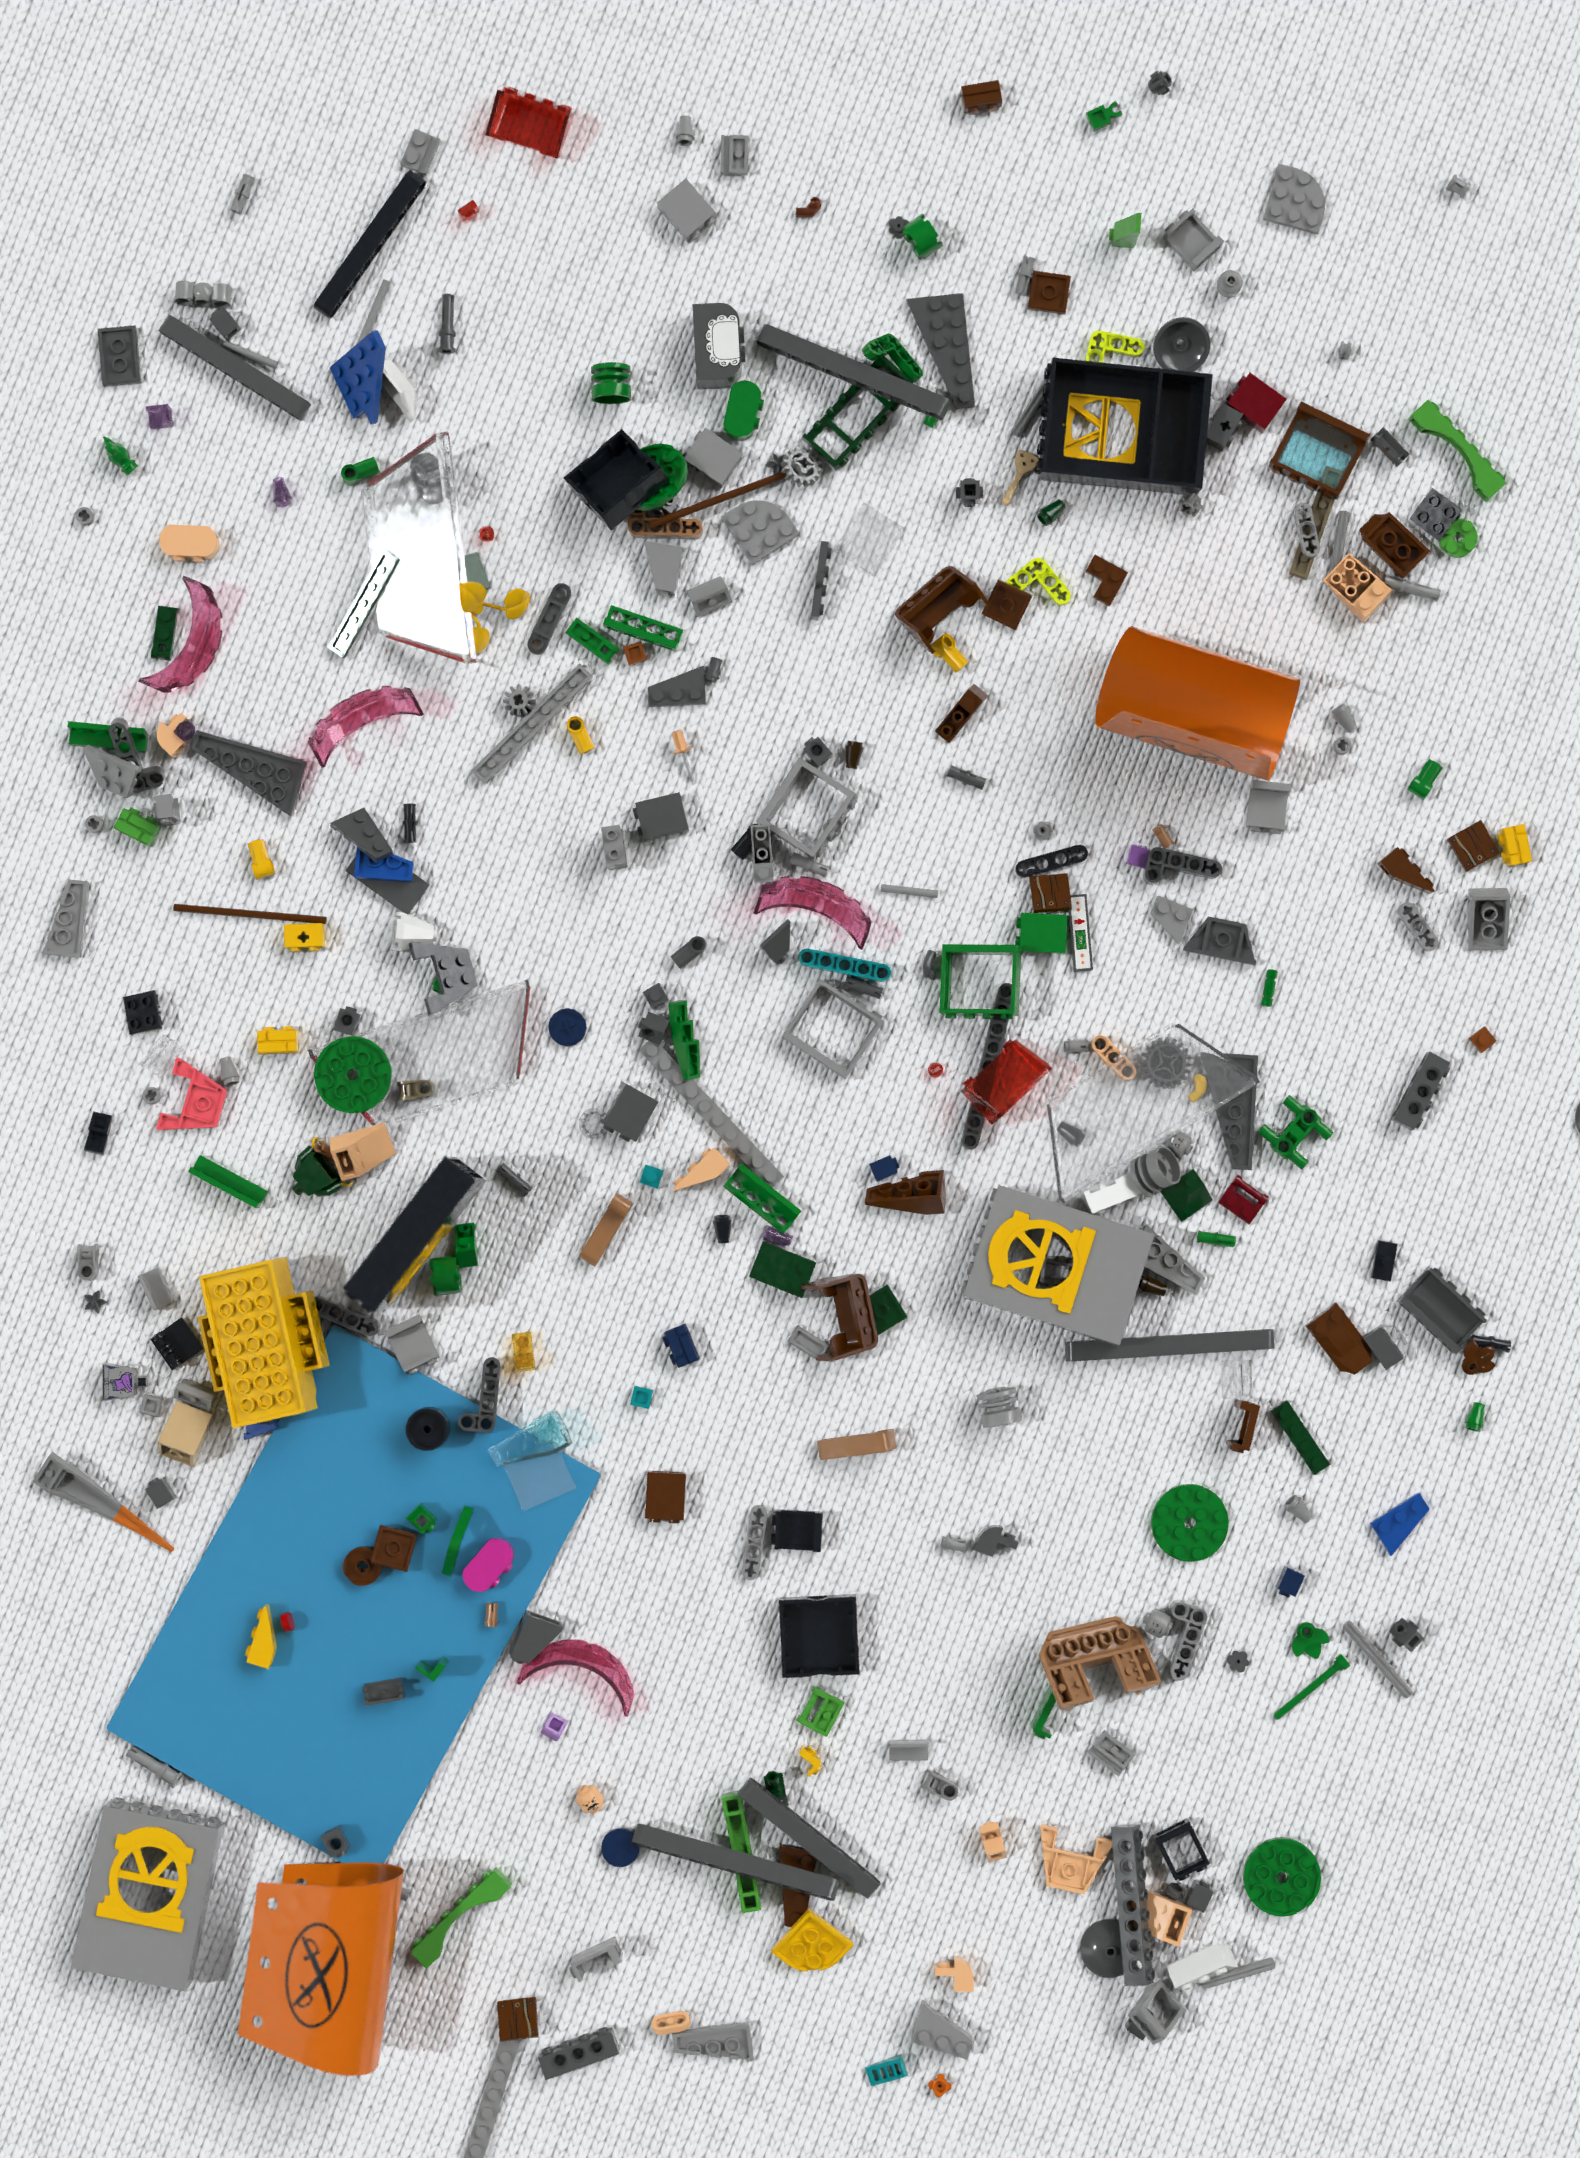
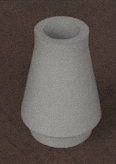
(684, 132)
(1344, 717)
(229, 1074)
(1298, 1508)

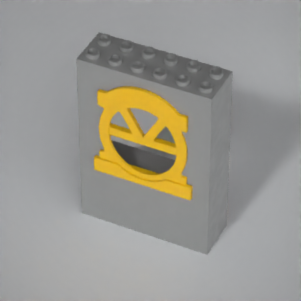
(1103, 1276)
(137, 1944)

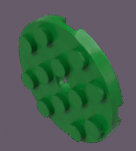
(675, 469)
(333, 1068)
(1195, 1542)
(1274, 1857)

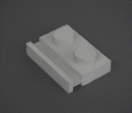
(420, 152)
(734, 154)
(1111, 1753)

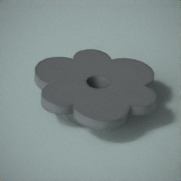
(893, 223)
(1242, 1657)

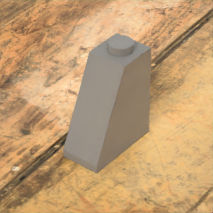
(665, 566)

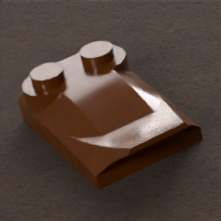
(1393, 543)
(1340, 1340)

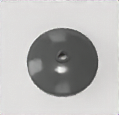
(1190, 353)
(1094, 1946)

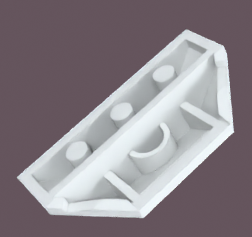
(399, 388)

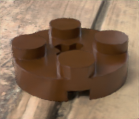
(354, 1573)

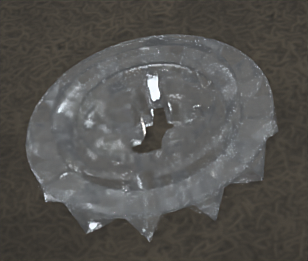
(586, 1128)

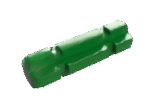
(1269, 988)

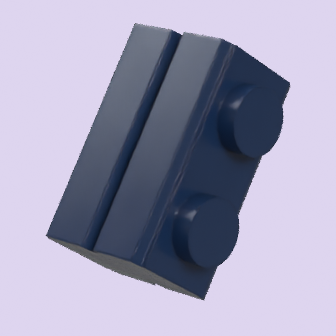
(681, 1345)

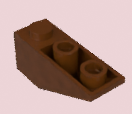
(961, 713)
(1399, 868)

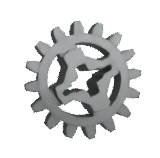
(800, 467)

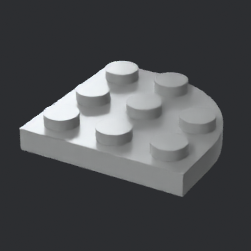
(1295, 200)
(759, 528)

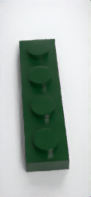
(1300, 1437)

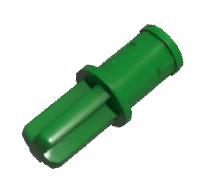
(1216, 1239)

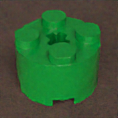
(922, 237)
(445, 1275)

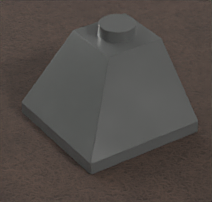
(778, 943)

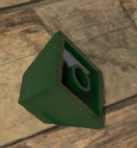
(1187, 1195)

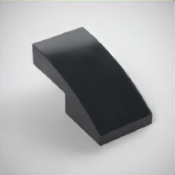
(98, 1133)

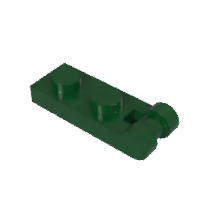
(164, 632)

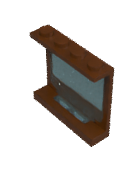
(1318, 451)

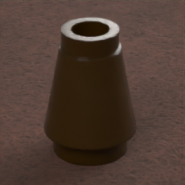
(853, 753)
(1151, 1286)

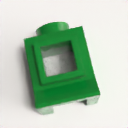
(422, 1519)

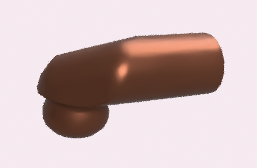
(812, 208)

